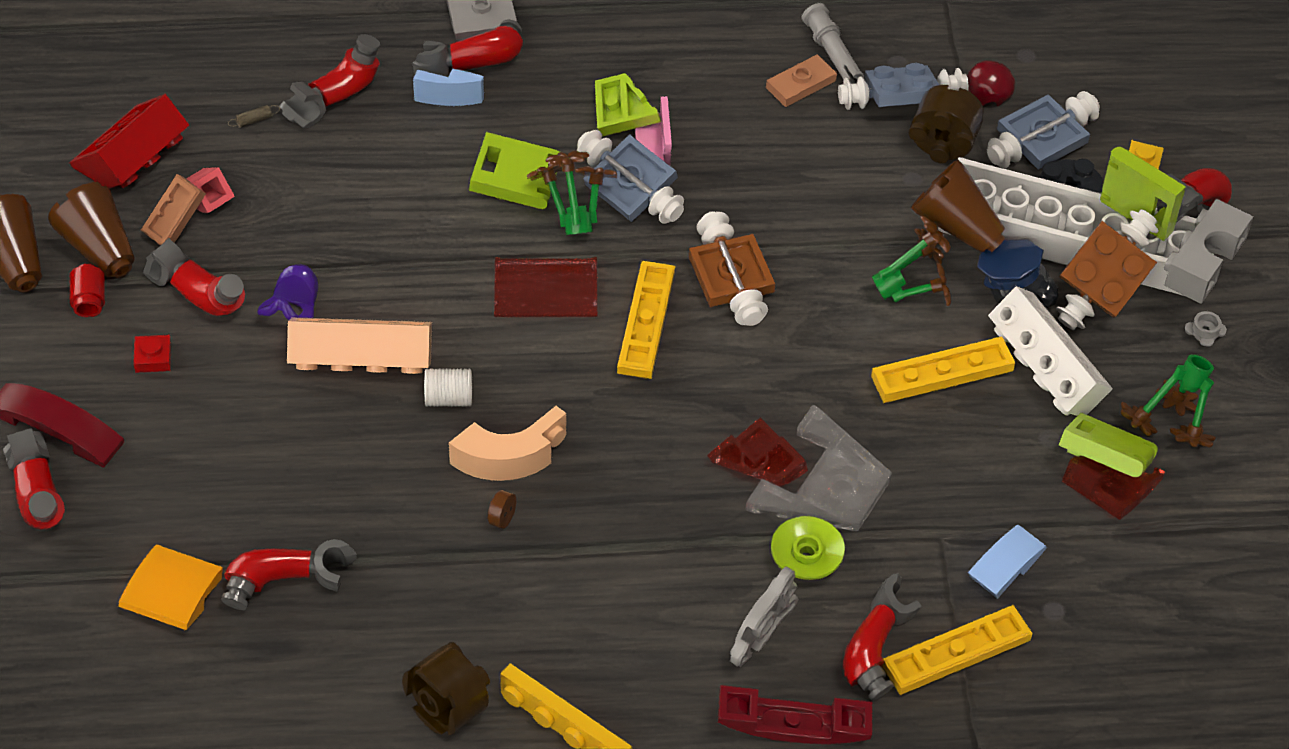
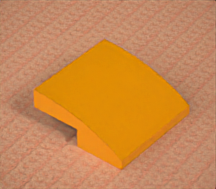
(170, 587)

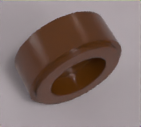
(502, 509)

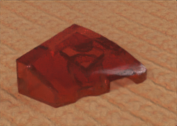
(760, 455)
(1109, 487)

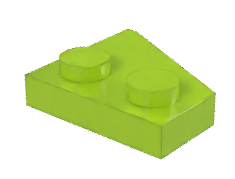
(622, 106)

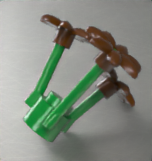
(577, 218)
(891, 280)
(1191, 377)

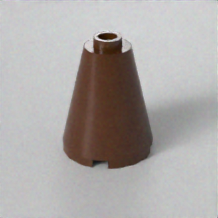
(961, 209)
(94, 228)
(18, 244)

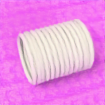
(448, 387)

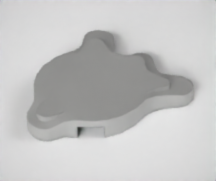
(765, 616)

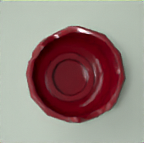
(991, 82)

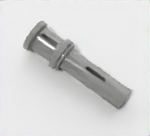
(828, 36)

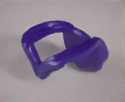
(294, 286)

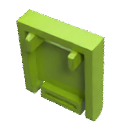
(514, 162)
(1137, 185)
(1108, 445)

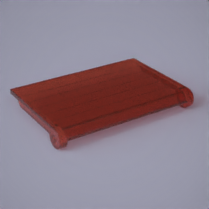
(545, 287)

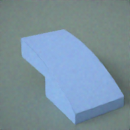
(456, 90)
(1006, 560)

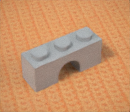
(1217, 231)

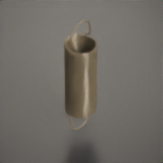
(254, 116)

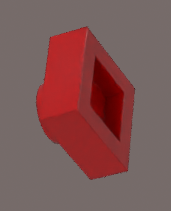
(152, 353)

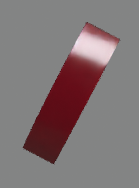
(60, 419)
(792, 720)

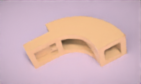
(508, 455)

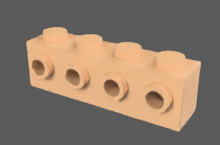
(359, 343)

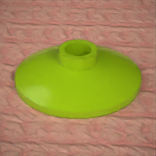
(810, 536)

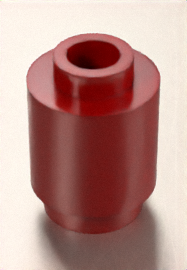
(87, 290)

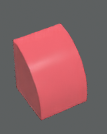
(214, 185)

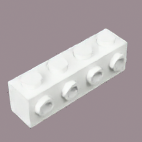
(1049, 353)

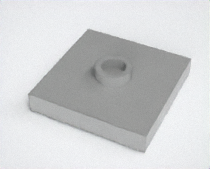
(478, 16)

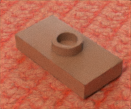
(801, 80)
(173, 210)

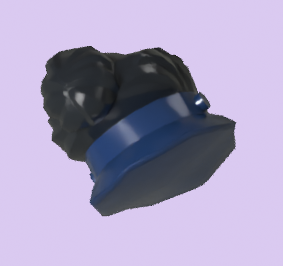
(1017, 265)

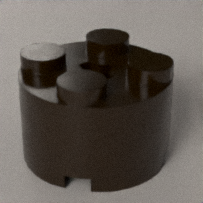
(946, 123)
(447, 689)

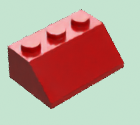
(132, 143)

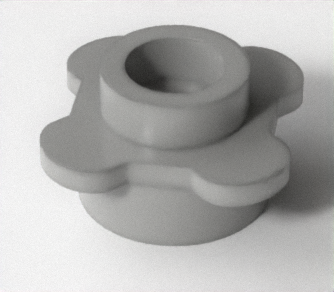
(1206, 328)

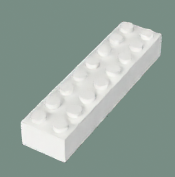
(1062, 217)

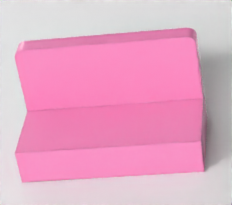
(658, 135)

